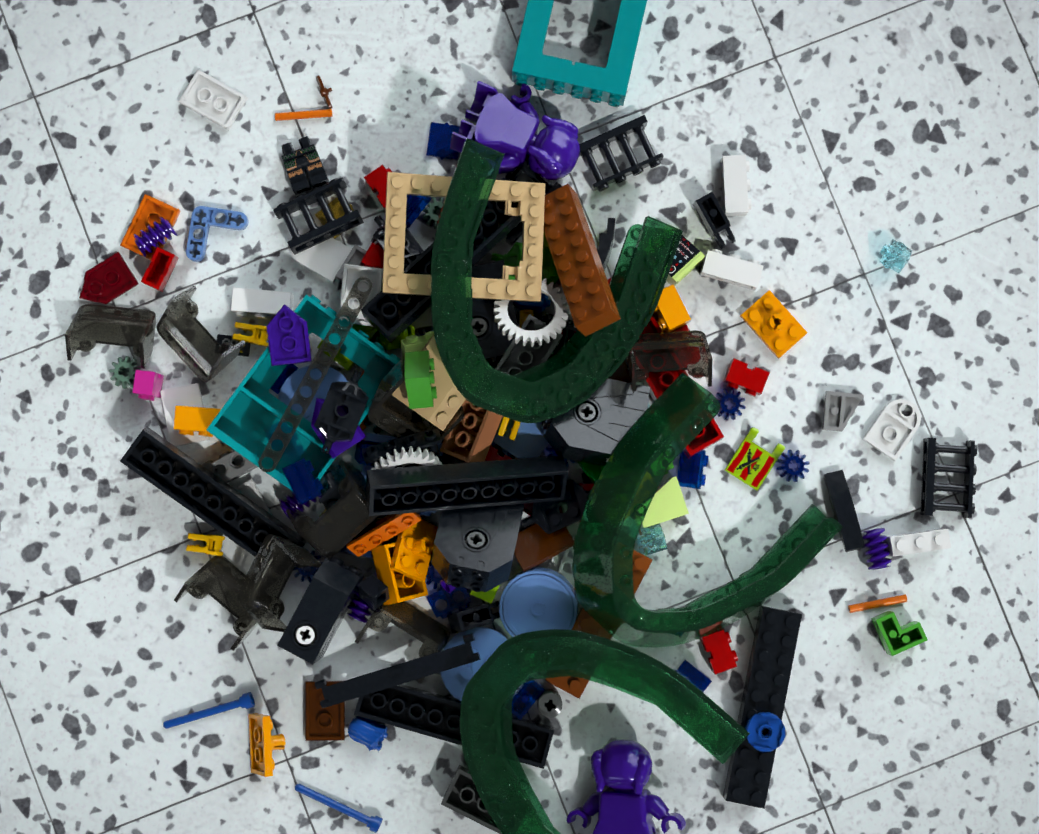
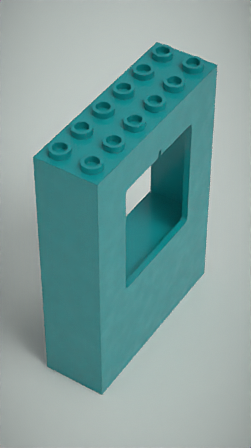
(581, 79)
(254, 413)

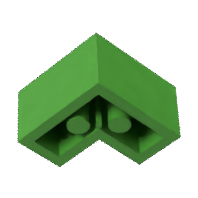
(420, 379)
(897, 638)

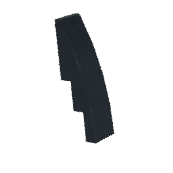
(606, 242)
(844, 510)

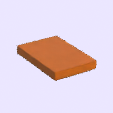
(148, 212)

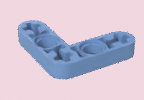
(208, 221)

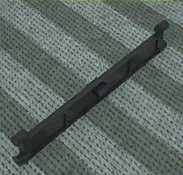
(398, 673)

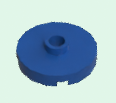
(775, 734)

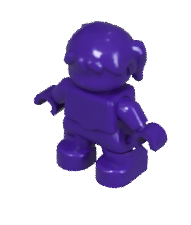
(513, 130)
(625, 805)

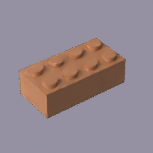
(472, 435)

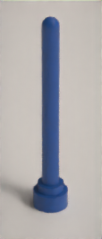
(245, 701)
(372, 822)

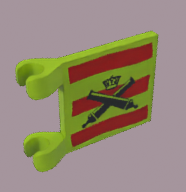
(752, 462)

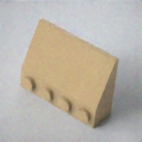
(448, 397)

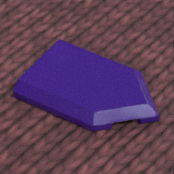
(288, 338)
(337, 447)

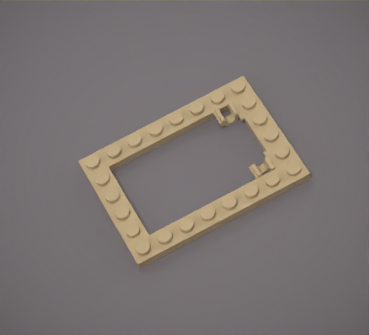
(530, 208)

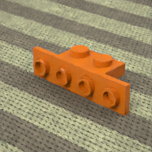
(382, 531)

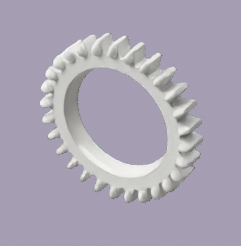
(556, 325)
(418, 457)

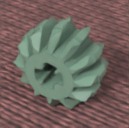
(431, 210)
(118, 375)

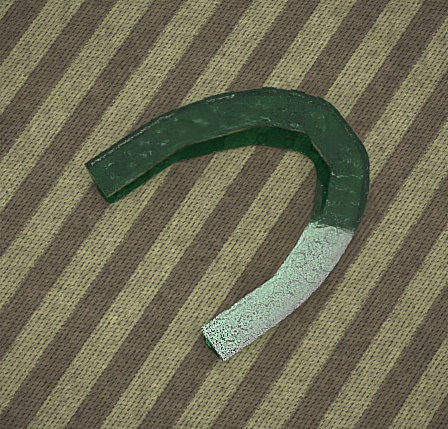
(583, 361)
(617, 509)
(564, 653)

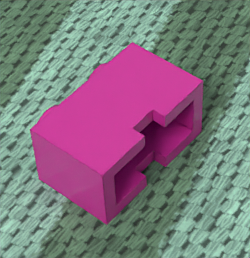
(147, 384)

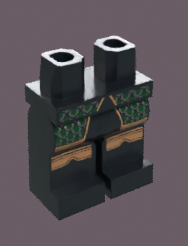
(300, 160)

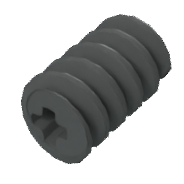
(555, 708)

